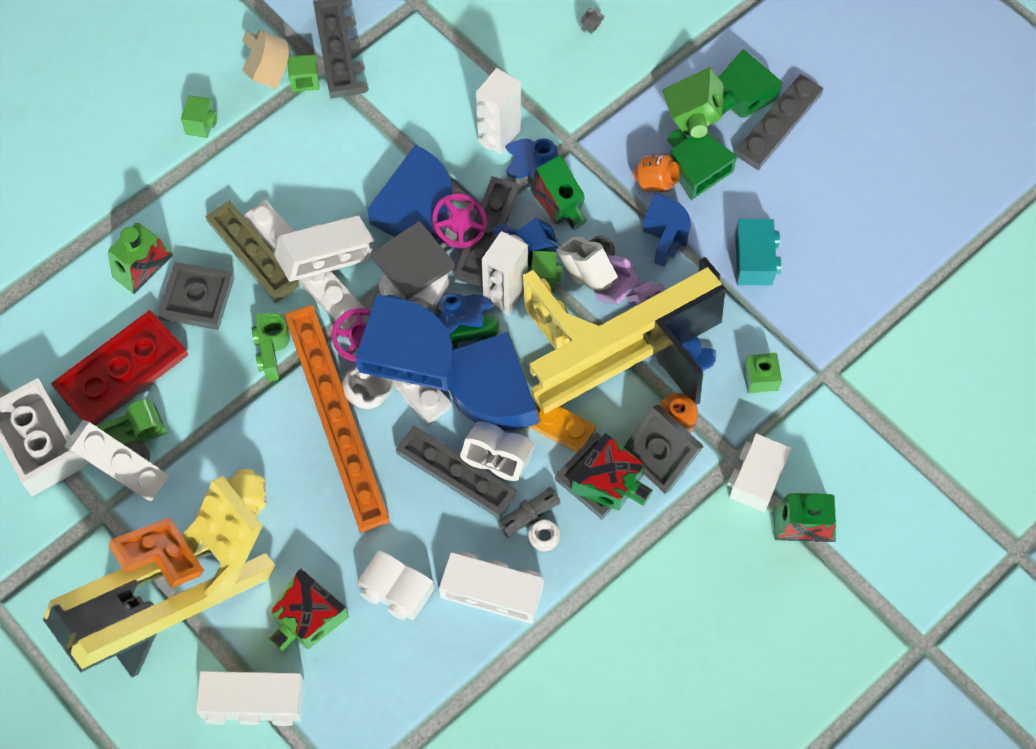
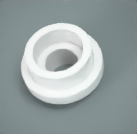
(548, 527)

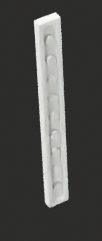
(336, 300)

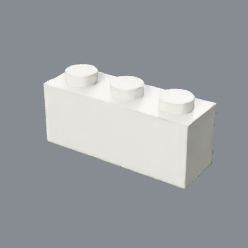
(498, 111)
(323, 248)
(504, 271)
(116, 460)
(492, 586)
(250, 697)

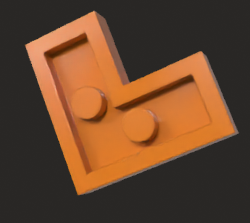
(158, 544)

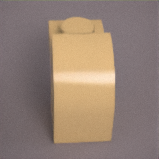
(267, 57)

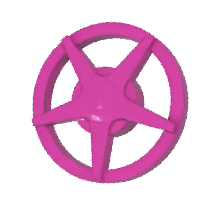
(459, 220)
(354, 333)

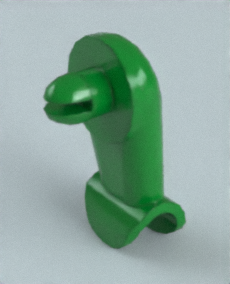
(463, 333)

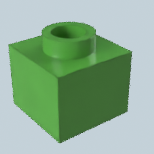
(303, 73)
(198, 116)
(546, 267)
(760, 380)

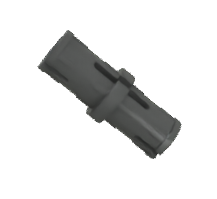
(528, 512)

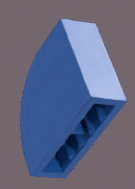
(412, 195)
(406, 344)
(491, 384)

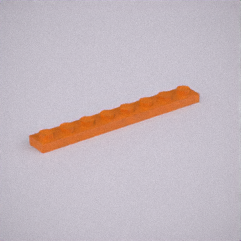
(337, 419)

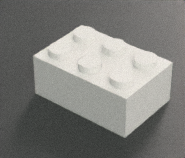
(36, 438)

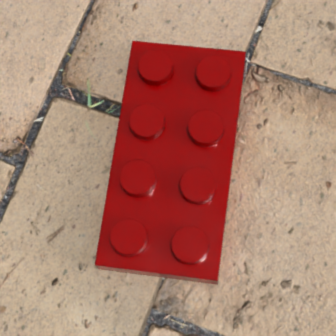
(119, 369)

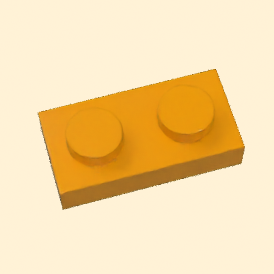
(564, 428)

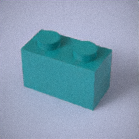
(756, 252)

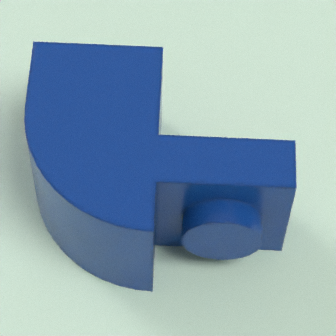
(670, 223)
(536, 234)

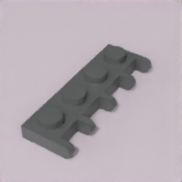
(336, 48)

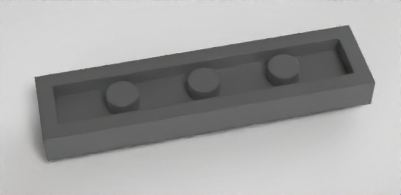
(779, 122)
(497, 205)
(448, 468)

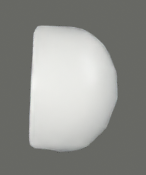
(366, 390)

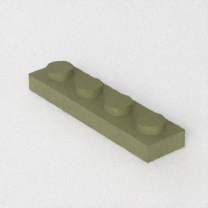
(251, 251)

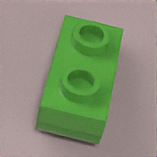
(268, 343)
(139, 423)

